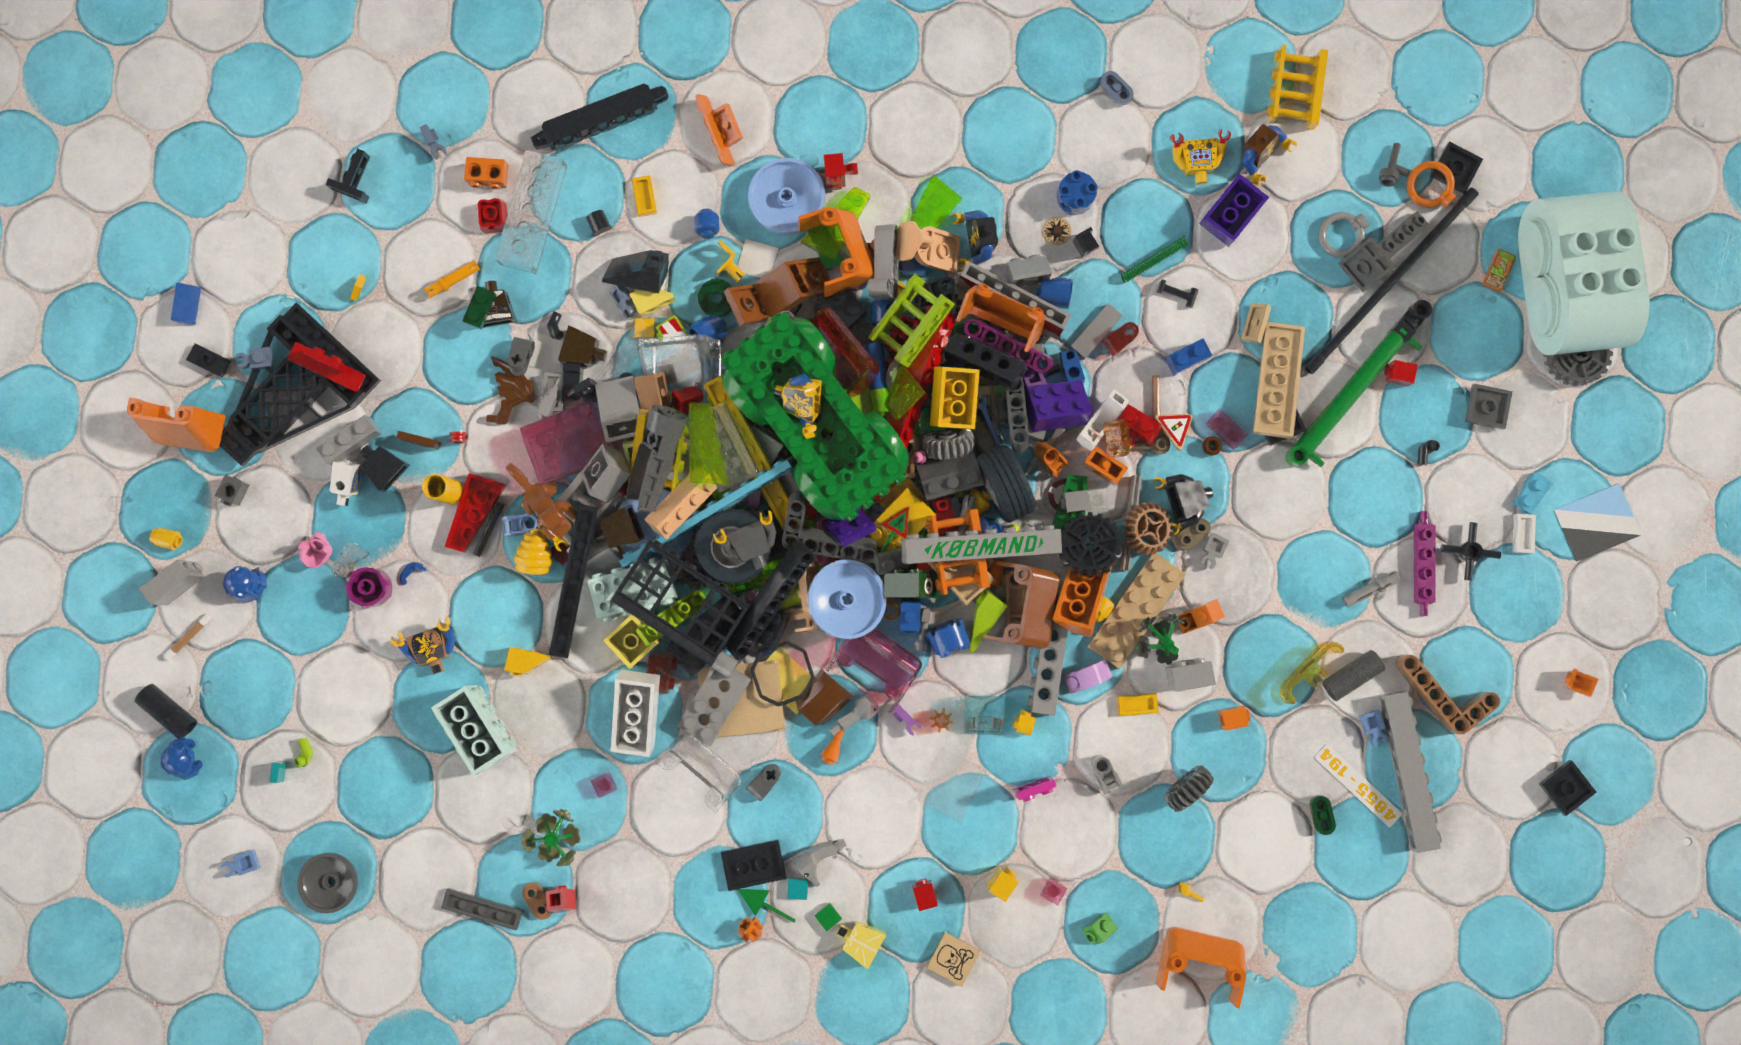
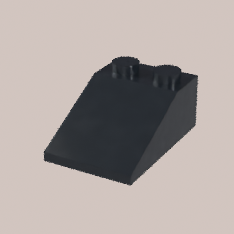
(639, 271)

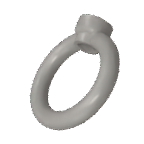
(1358, 223)

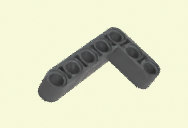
(1015, 414)
(822, 537)

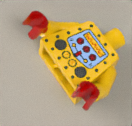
(1199, 156)

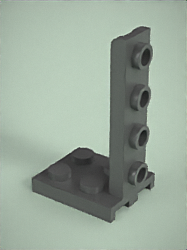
(1372, 260)

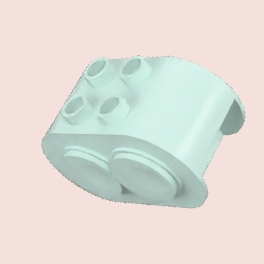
(1583, 272)

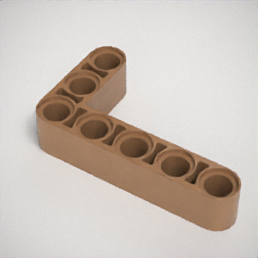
(1441, 698)

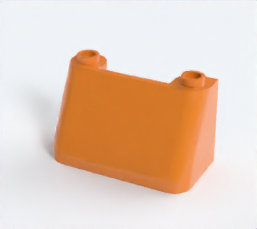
(190, 428)

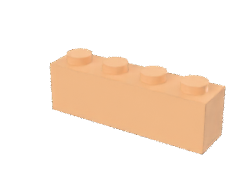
(678, 506)

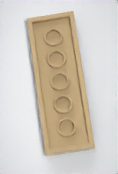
(1279, 380)
(1141, 600)

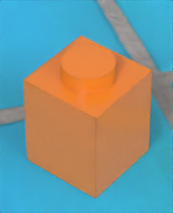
(1234, 718)

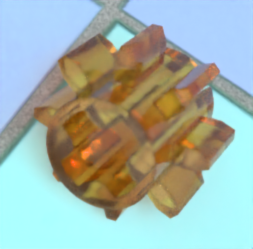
(938, 715)

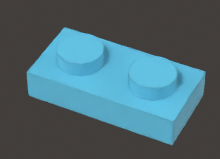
(1532, 493)

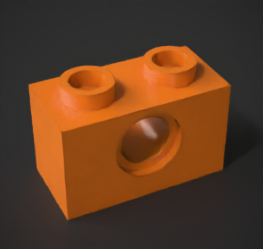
(1105, 466)

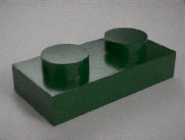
(479, 307)

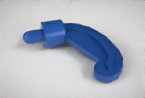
(409, 569)

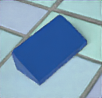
(185, 303)

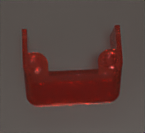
(850, 347)

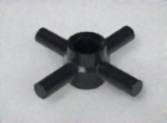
(1463, 551)

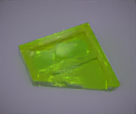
(903, 393)

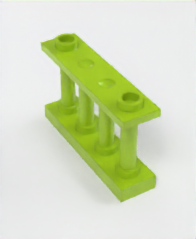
(923, 332)

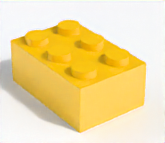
(954, 397)

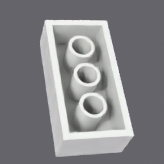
(635, 713)

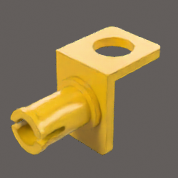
(729, 266)

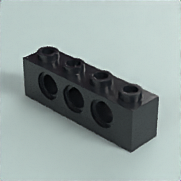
(989, 369)

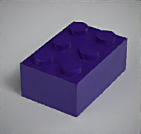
(1234, 210)
(1057, 405)

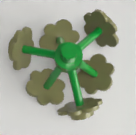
(551, 849)

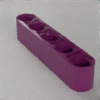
(1001, 338)

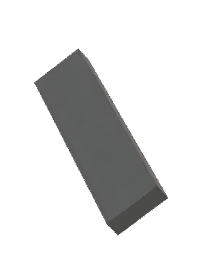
(482, 909)

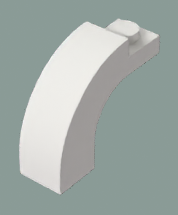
(1107, 412)

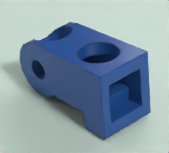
(1071, 366)

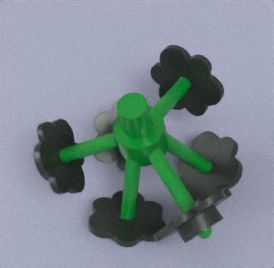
(1163, 630)

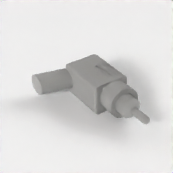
(549, 401)

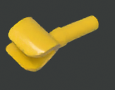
(1185, 890)

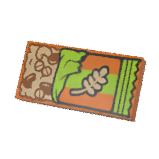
(1499, 270)

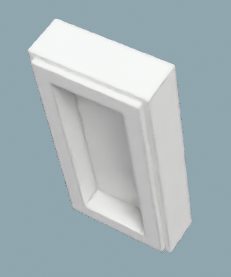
(1524, 533)

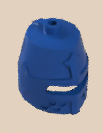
(1056, 291)
(710, 326)

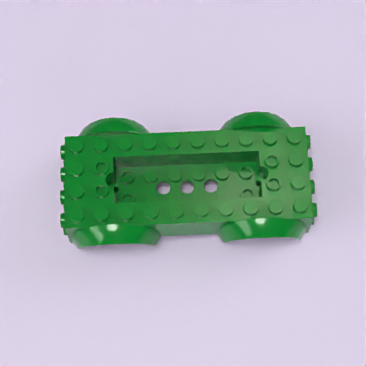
(835, 473)

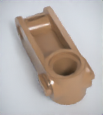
(1014, 599)

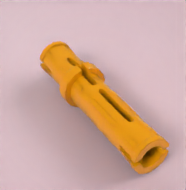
(451, 279)

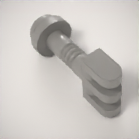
(920, 644)

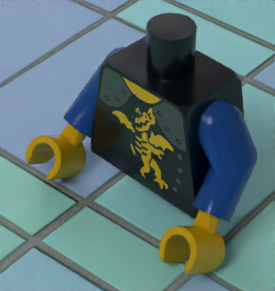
(981, 235)

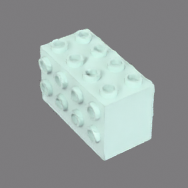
(603, 587)
(474, 729)

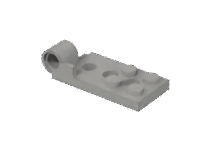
(721, 670)

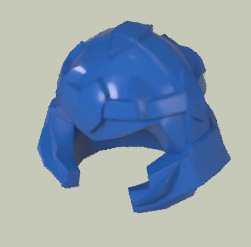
(244, 584)
(179, 758)

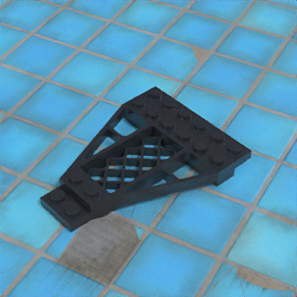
(243, 436)

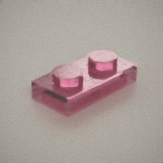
(1226, 429)

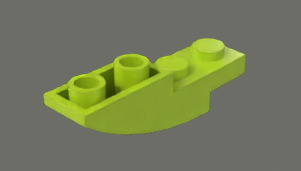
(675, 615)

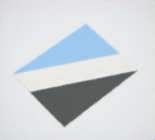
(1597, 522)

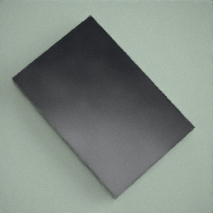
(753, 865)

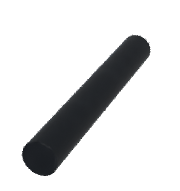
(488, 529)

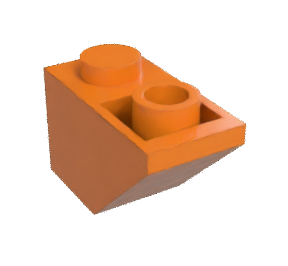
(1201, 616)

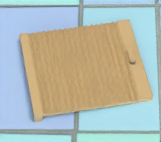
(751, 712)

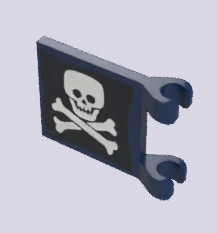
(991, 420)

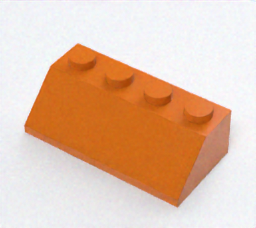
(1080, 602)

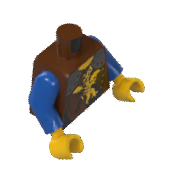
(1260, 147)

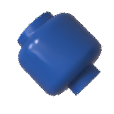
(706, 223)

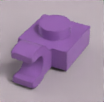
(900, 714)

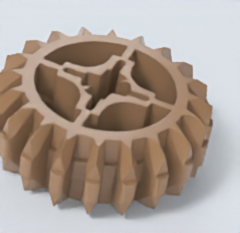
(1157, 532)

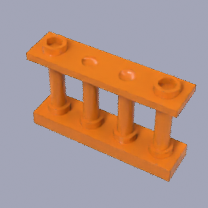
(980, 576)

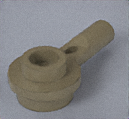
(1160, 445)

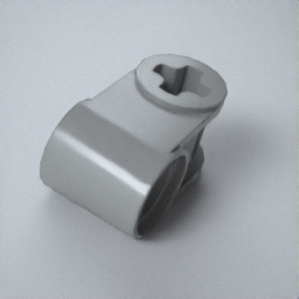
(1107, 776)

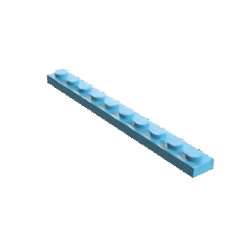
(730, 498)

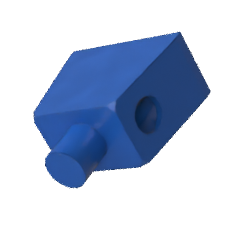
(910, 617)

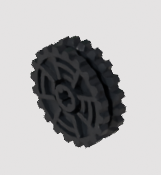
(1092, 530)

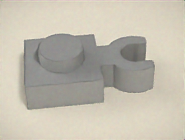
(1215, 547)

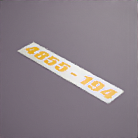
(1358, 785)

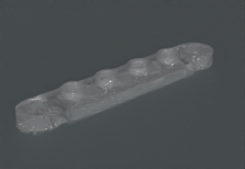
(627, 351)

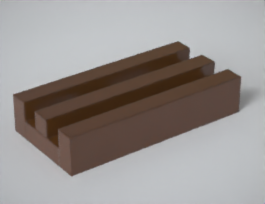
(418, 440)

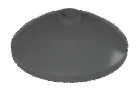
(315, 883)

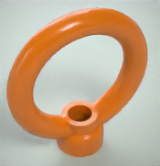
(1445, 198)

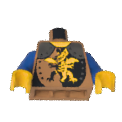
(428, 646)

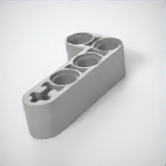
(885, 280)

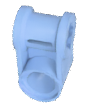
(517, 524)

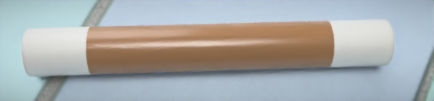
(187, 637)

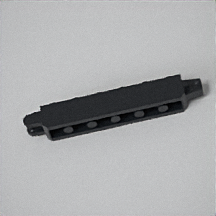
(599, 116)

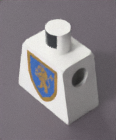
(345, 480)

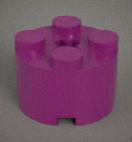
(359, 582)

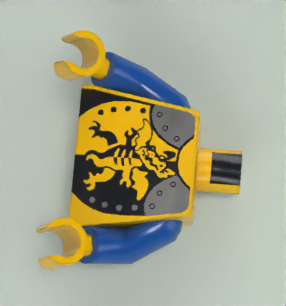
(802, 400)

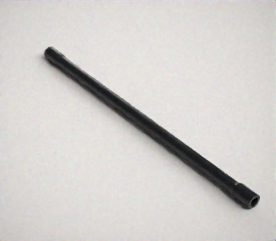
(1317, 361)

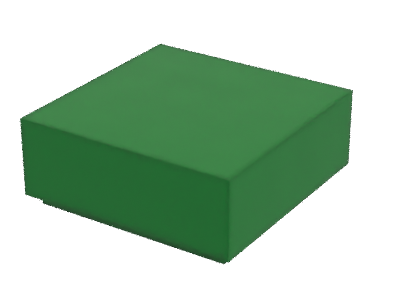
(828, 917)

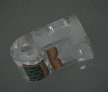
(347, 560)

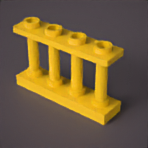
(1313, 98)
(681, 448)

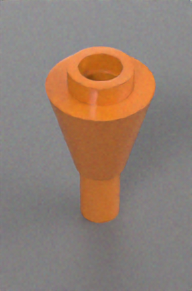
(831, 752)

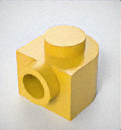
(1024, 723)

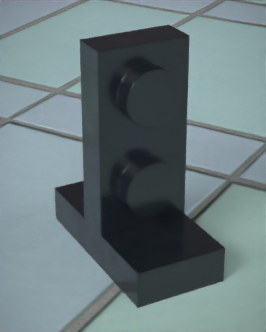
(352, 178)

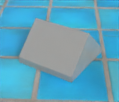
(602, 558)

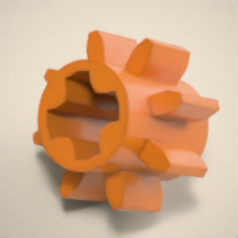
(750, 929)

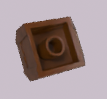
(823, 699)

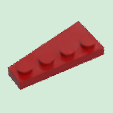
(472, 510)

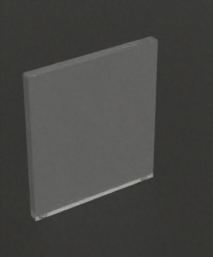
(950, 784)

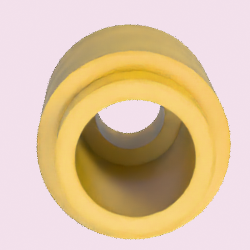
(166, 538)

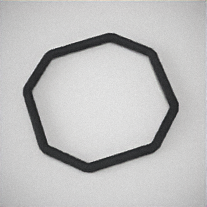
(791, 699)

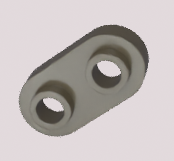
(1193, 534)

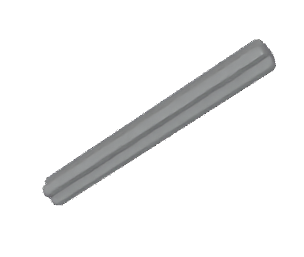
(1133, 499)

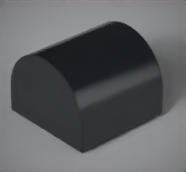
(598, 222)

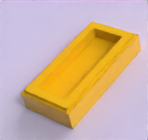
(644, 196)
(1137, 704)

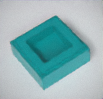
(278, 772)
(797, 888)

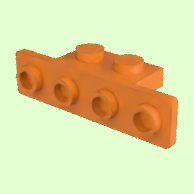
(721, 126)

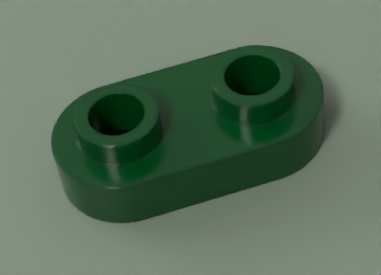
(1321, 814)

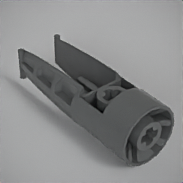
(655, 456)

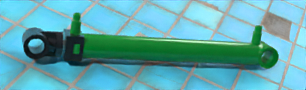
(1397, 336)

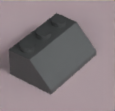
(949, 477)

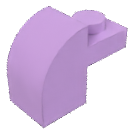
(1088, 676)

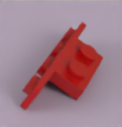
(326, 366)

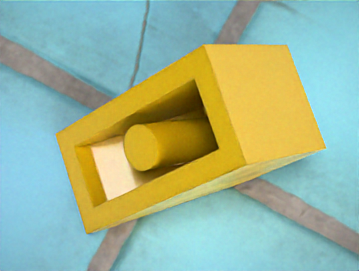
(524, 661)

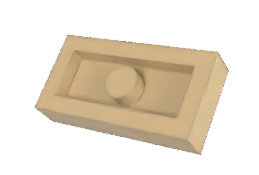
(1256, 323)

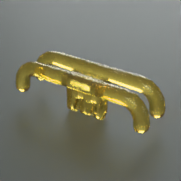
(1308, 670)

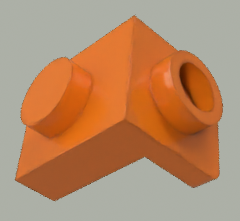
(1581, 683)

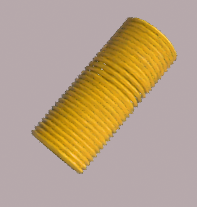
(433, 486)

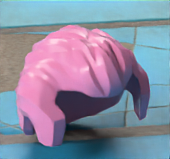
(316, 551)

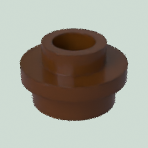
(1218, 446)

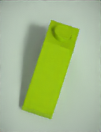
(985, 615)

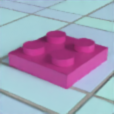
(1028, 791)

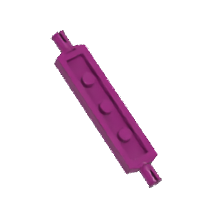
(1424, 563)

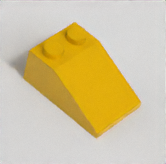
(916, 520)

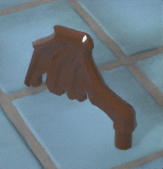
(515, 390)

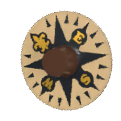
(1056, 231)

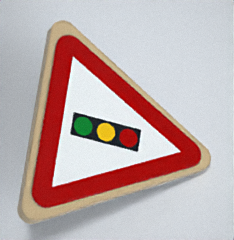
(1175, 427)

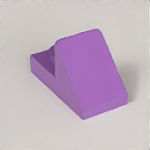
(1032, 378)

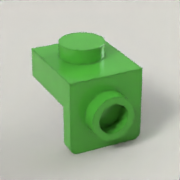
(1100, 929)

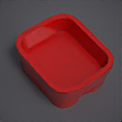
(492, 215)

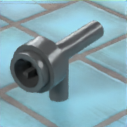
(1390, 175)

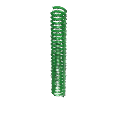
(1169, 251)

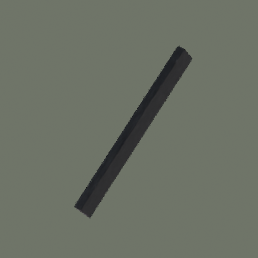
(573, 580)

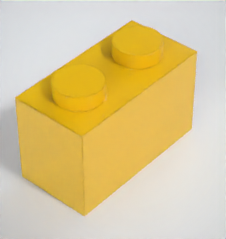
(1002, 882)

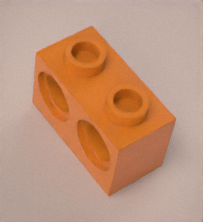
(487, 167)

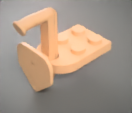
(929, 247)
(803, 613)

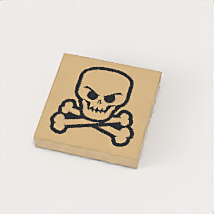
(953, 959)

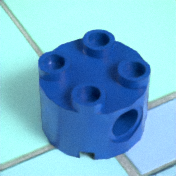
(1076, 192)
(948, 637)

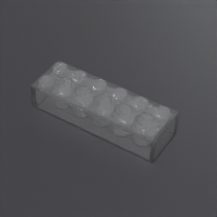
(531, 212)

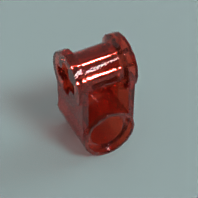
(1118, 339)

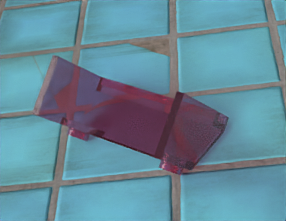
(883, 659)

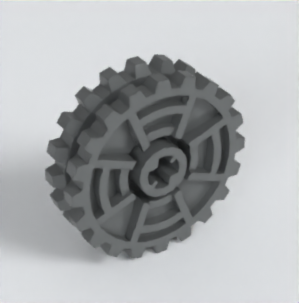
(1581, 368)

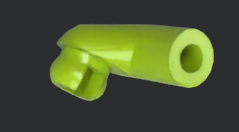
(305, 755)

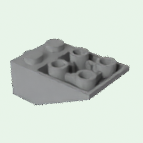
(618, 408)

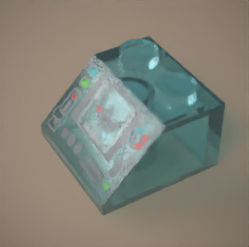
(984, 714)

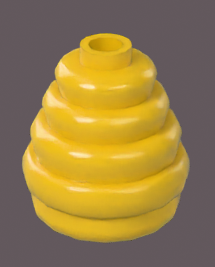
(533, 554)

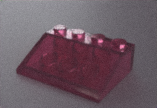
(564, 442)

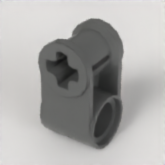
(520, 355)
(762, 783)

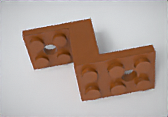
(778, 290)

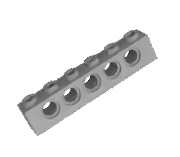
(1048, 705)

